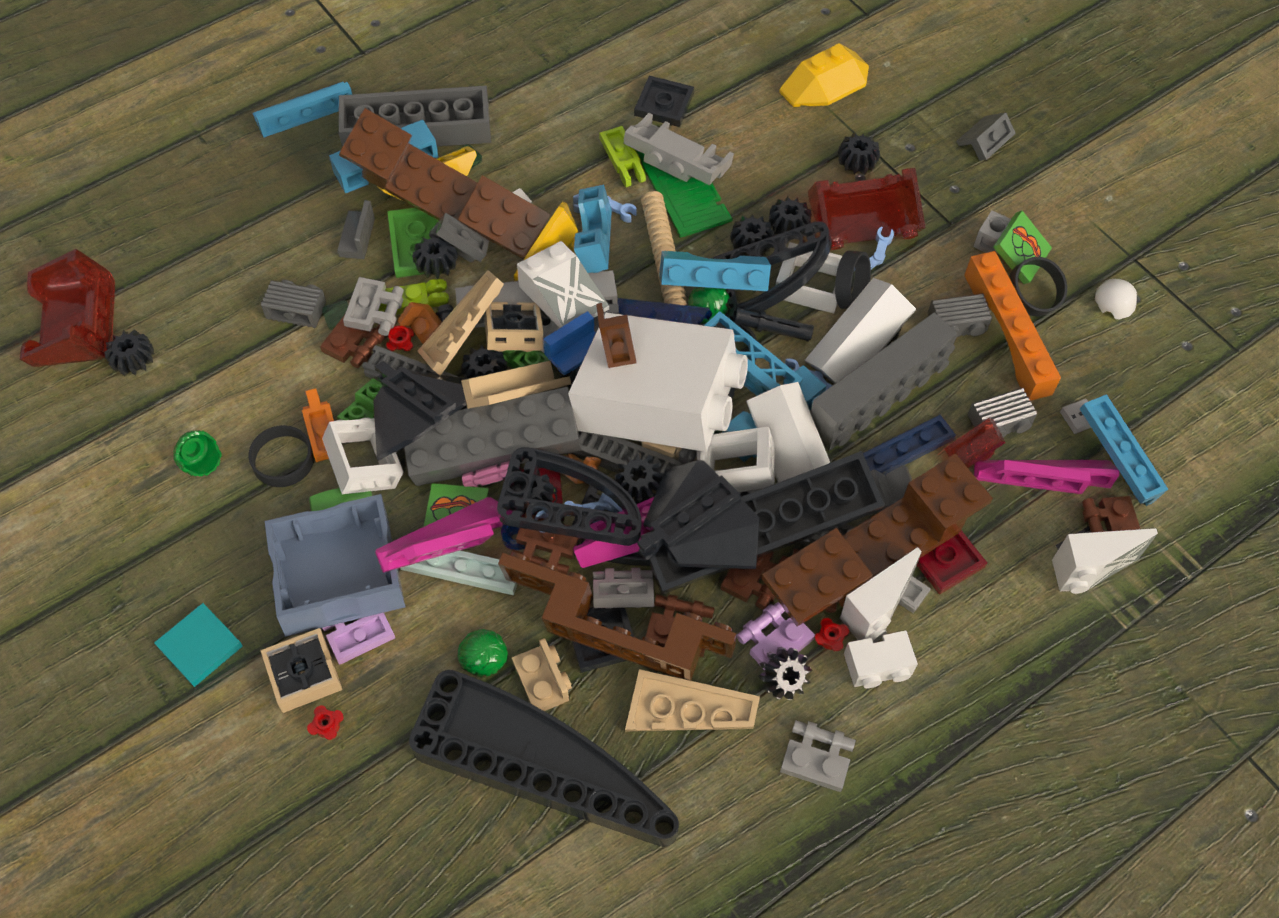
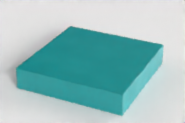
(198, 644)

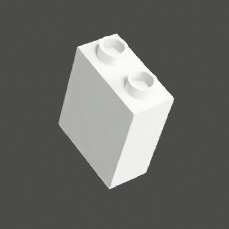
(671, 393)

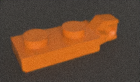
(316, 418)

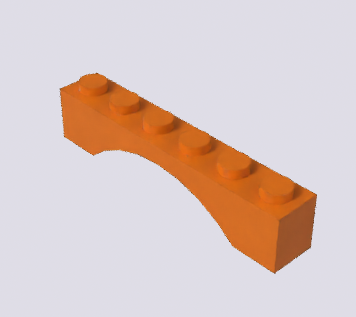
(1030, 357)

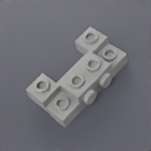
(676, 153)

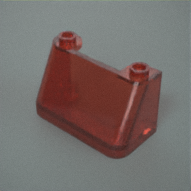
(861, 207)
(75, 311)

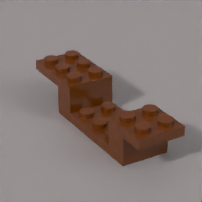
(438, 189)
(838, 564)
(568, 619)

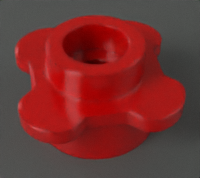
(400, 332)
(832, 643)
(325, 731)

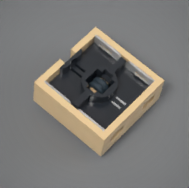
(513, 327)
(301, 670)

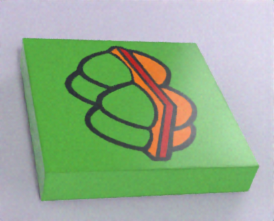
(1020, 242)
(451, 498)

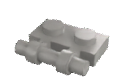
(365, 304)
(623, 588)
(815, 764)

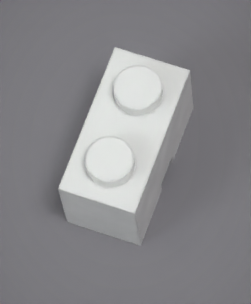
(880, 661)

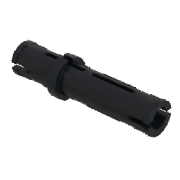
(769, 323)

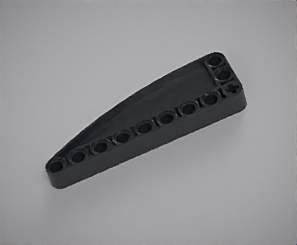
(524, 738)

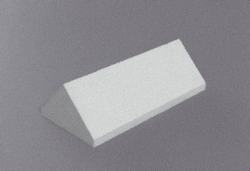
(861, 330)
(792, 430)

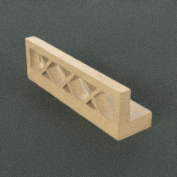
(511, 384)

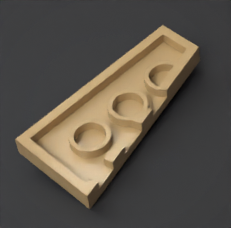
(457, 326)
(682, 704)

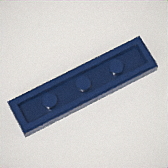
(909, 445)

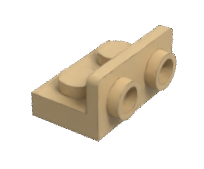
(541, 676)

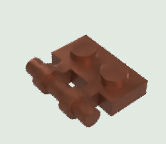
(344, 342)
(1114, 511)
(555, 544)
(744, 582)
(661, 624)

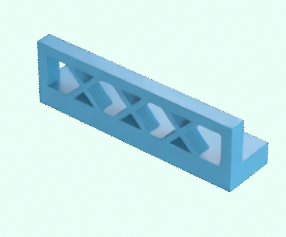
(300, 109)
(757, 379)
(1124, 449)

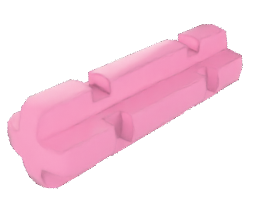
(485, 475)

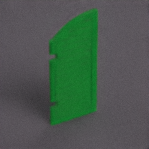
(689, 203)

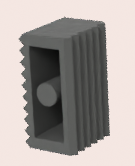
(293, 303)
(963, 314)
(1009, 410)

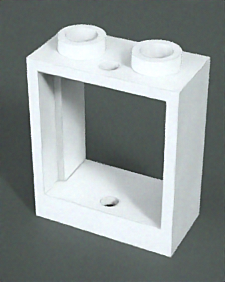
(809, 296)
(739, 444)
(364, 478)

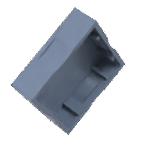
(330, 566)

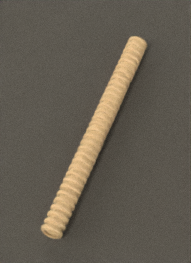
(661, 240)

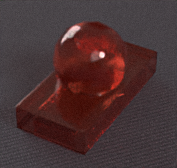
(977, 444)

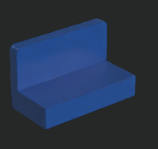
(570, 343)

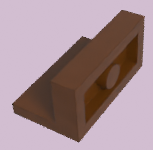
(616, 339)

